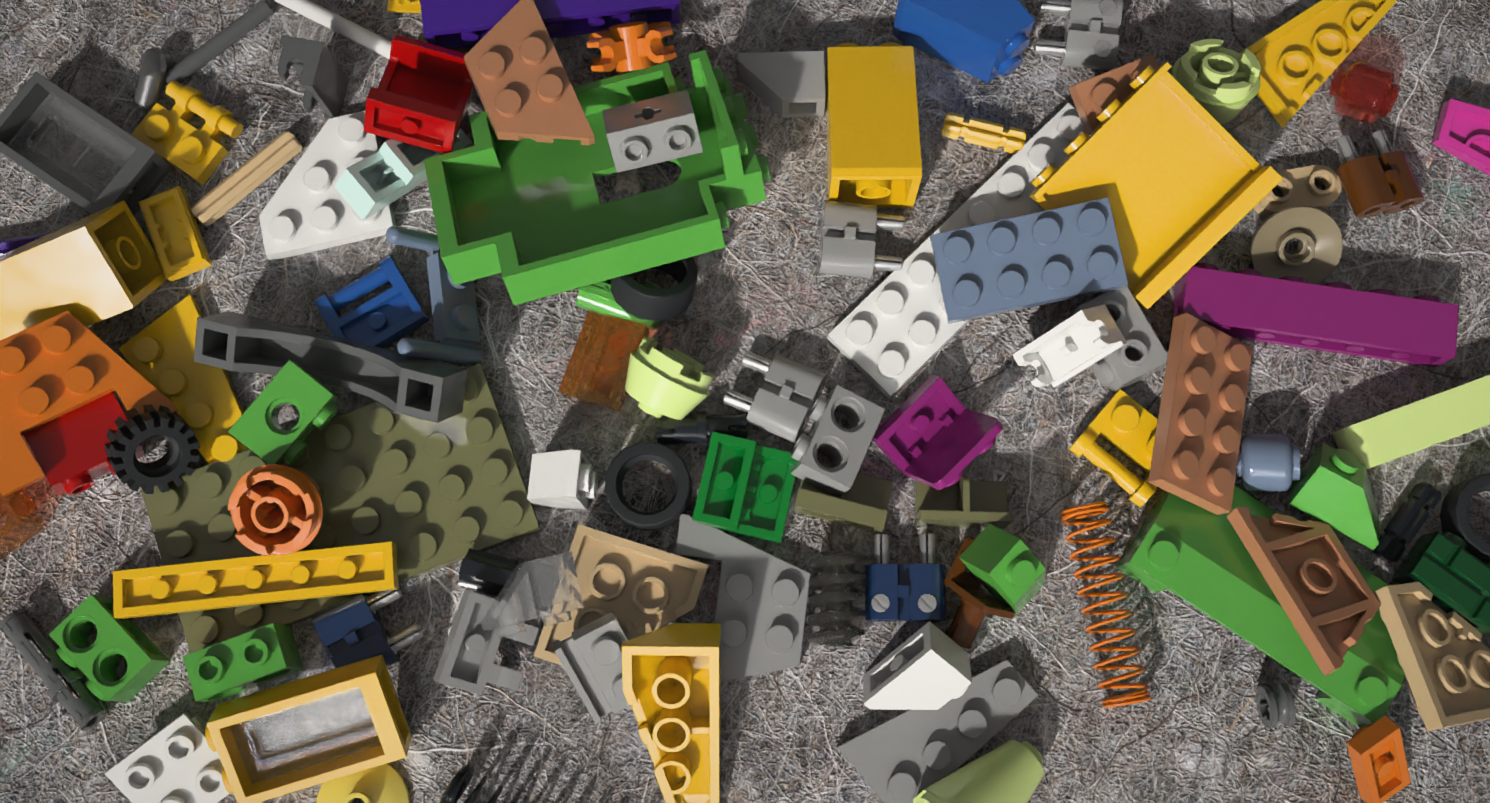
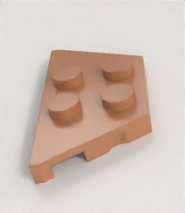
(525, 81)
(1310, 580)

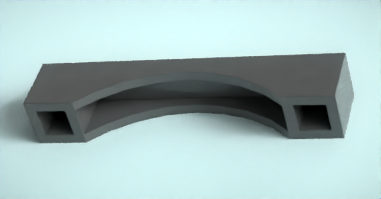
(402, 383)

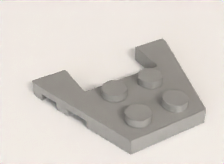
(757, 601)

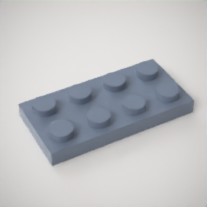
(1028, 260)

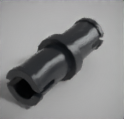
(699, 428)

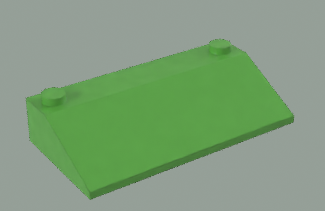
(1212, 570)

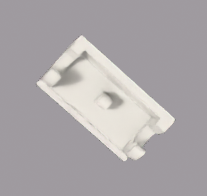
(1072, 346)

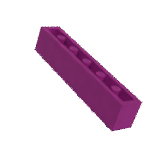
(1320, 316)

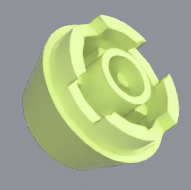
(1218, 78)
(666, 380)

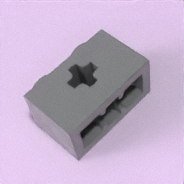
(652, 131)

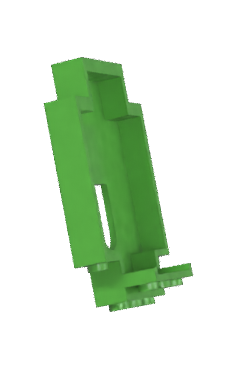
(536, 204)

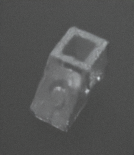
(536, 590)

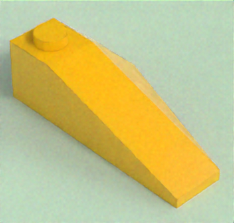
(676, 699)

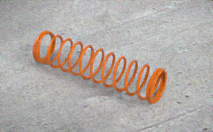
(1084, 511)

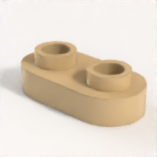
(1300, 190)

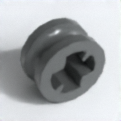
(1275, 705)

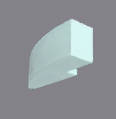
(387, 175)

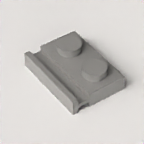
(595, 665)

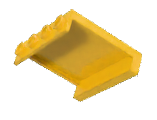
(1168, 176)

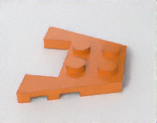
(53, 373)

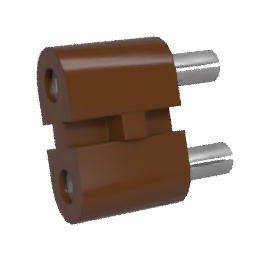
(1377, 182)

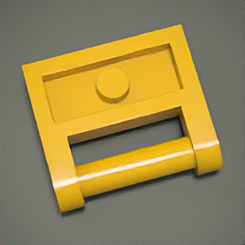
(1129, 430)

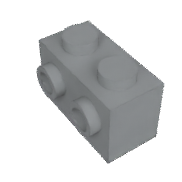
(1142, 353)

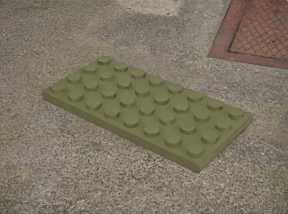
(379, 481)

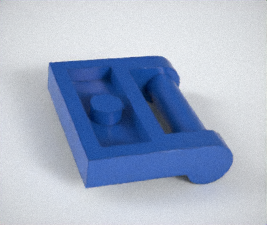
(379, 319)

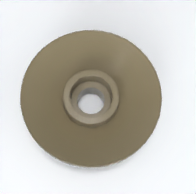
(1317, 250)

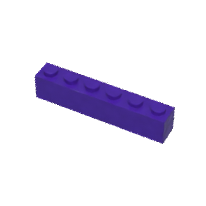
(465, 22)

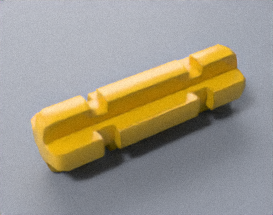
(983, 132)

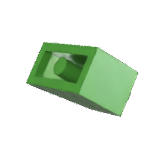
(1338, 493)
(1005, 567)

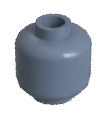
(1268, 462)

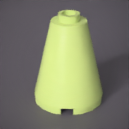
(999, 776)

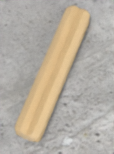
(246, 178)

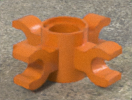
(631, 46)

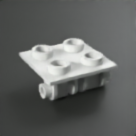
(172, 767)

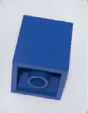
(968, 34)

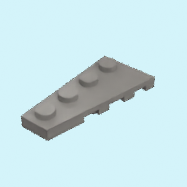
(928, 745)

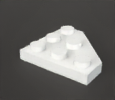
(307, 207)

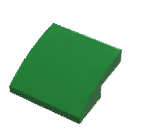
(745, 488)

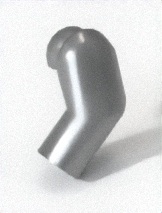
(152, 71)

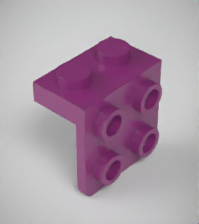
(935, 435)

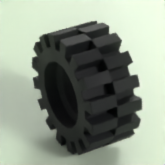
(162, 471)

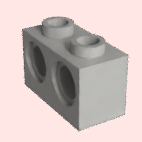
(844, 445)

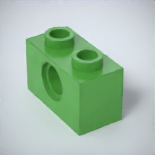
(259, 424)

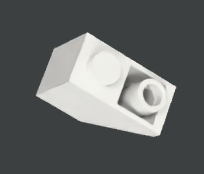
(562, 480)

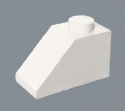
(919, 673)

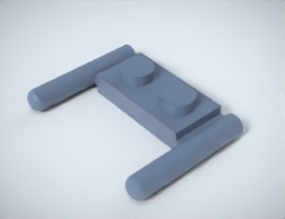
(452, 307)

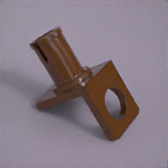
(975, 602)

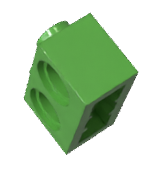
(114, 640)
(243, 662)

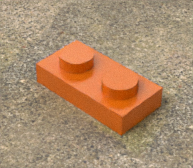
(1378, 760)

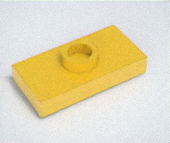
(175, 233)

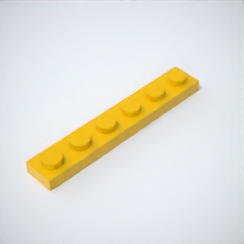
(255, 580)

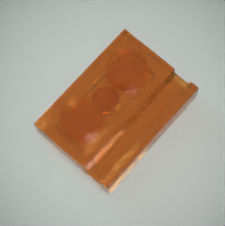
(601, 360)

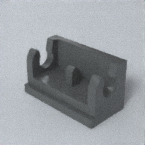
(318, 73)

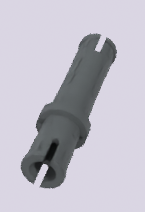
(85, 708)

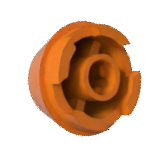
(276, 509)

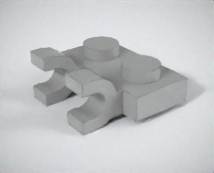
(471, 651)

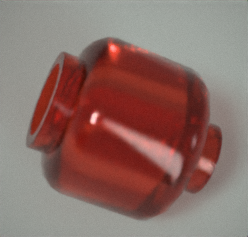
(1365, 92)

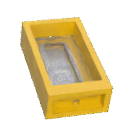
(309, 731)

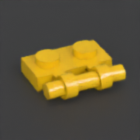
(182, 144)

